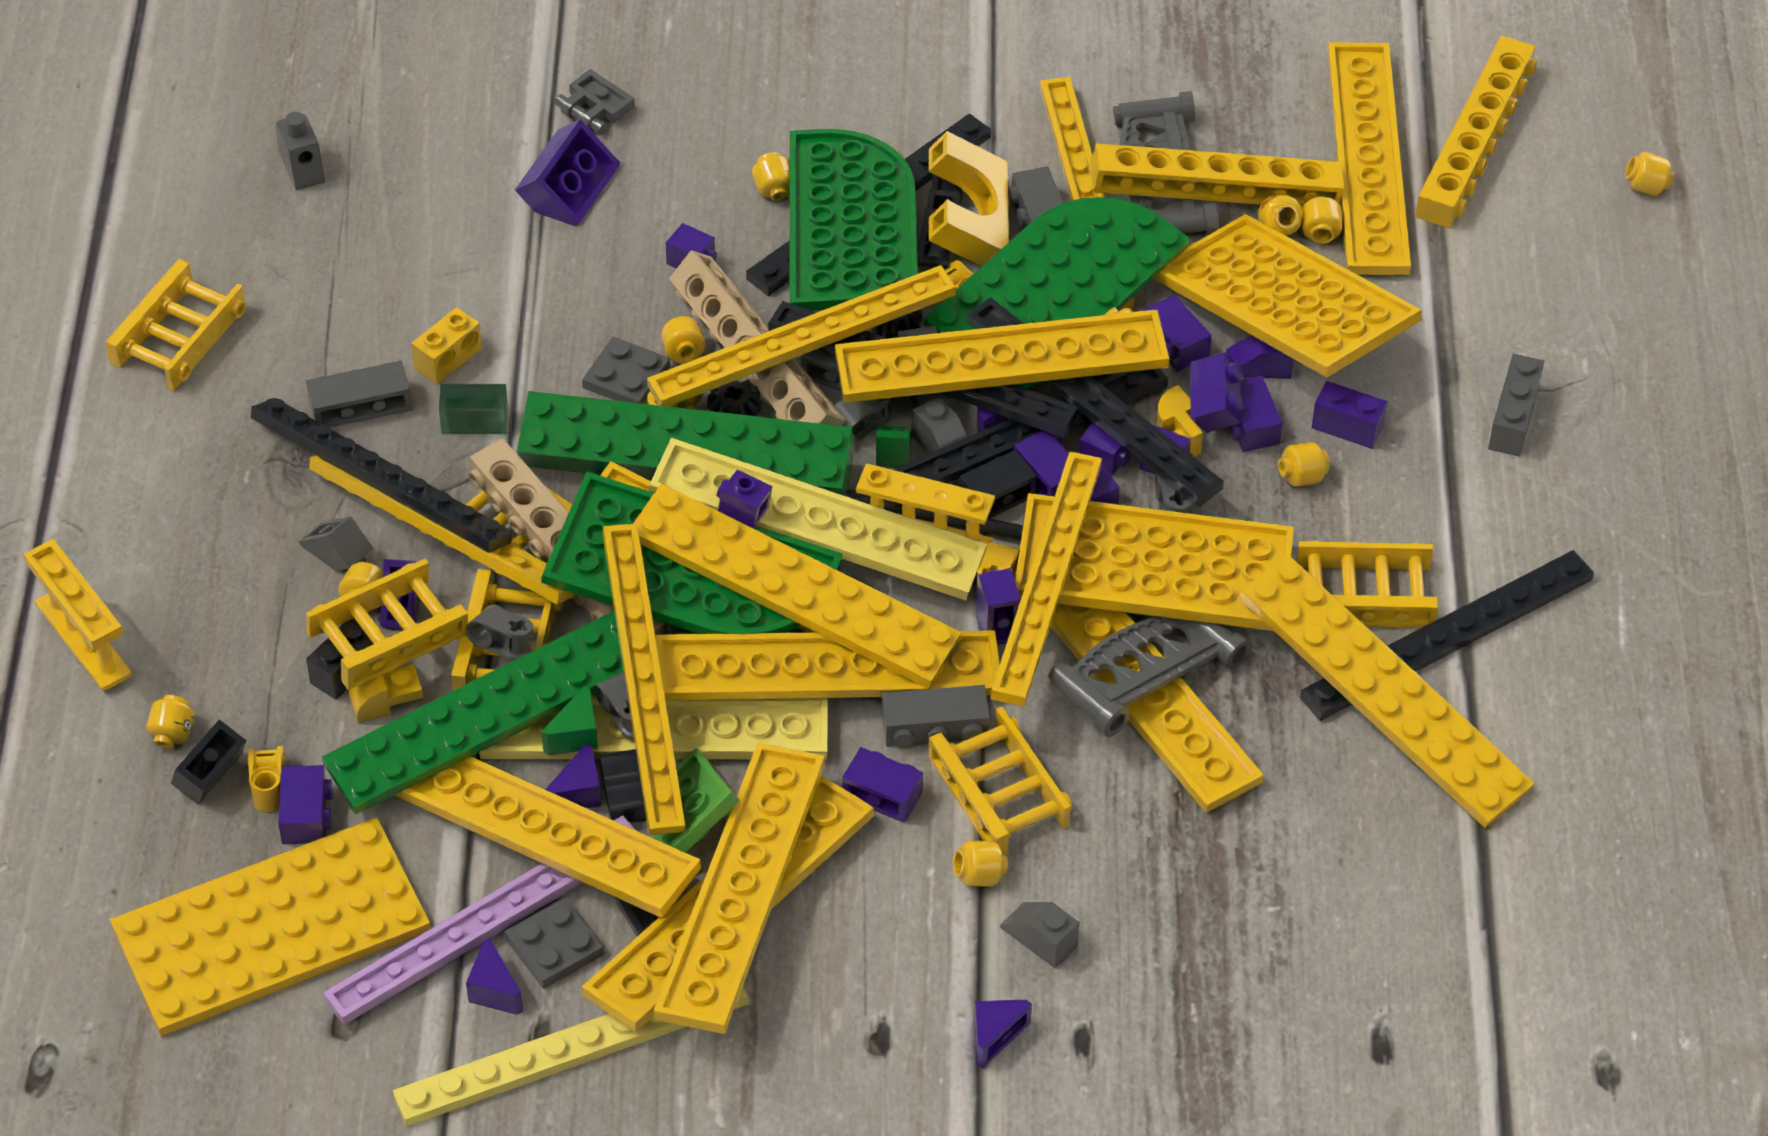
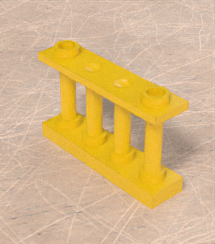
(162, 302)
(928, 495)
(486, 593)
(1383, 609)
(78, 615)
(391, 651)
(981, 806)

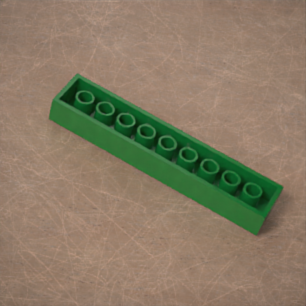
(591, 432)

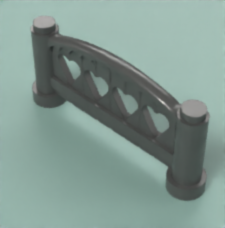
(1169, 118)
(1108, 702)

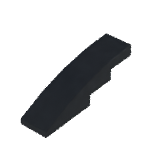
(929, 253)

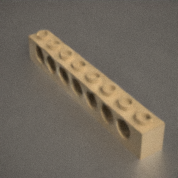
(734, 320)
(502, 462)

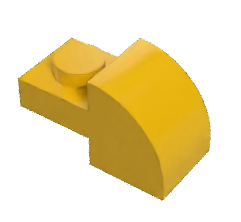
(1175, 416)
(376, 696)

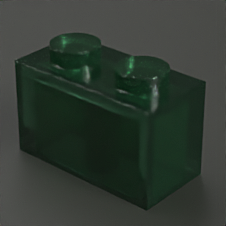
(473, 408)

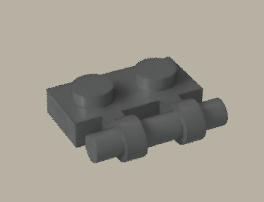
(600, 95)

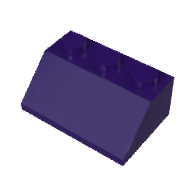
(568, 174)

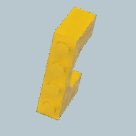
(986, 182)

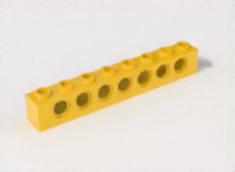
(1476, 132)
(1211, 175)

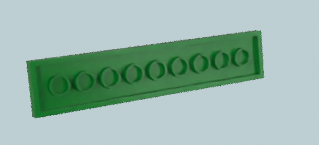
(475, 715)

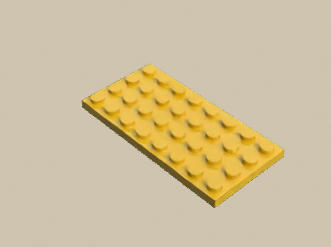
(1288, 295)
(1160, 561)
(269, 926)

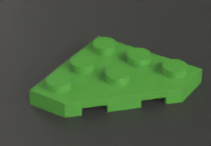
(703, 799)

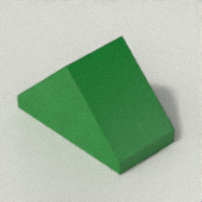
(893, 446)
(571, 726)

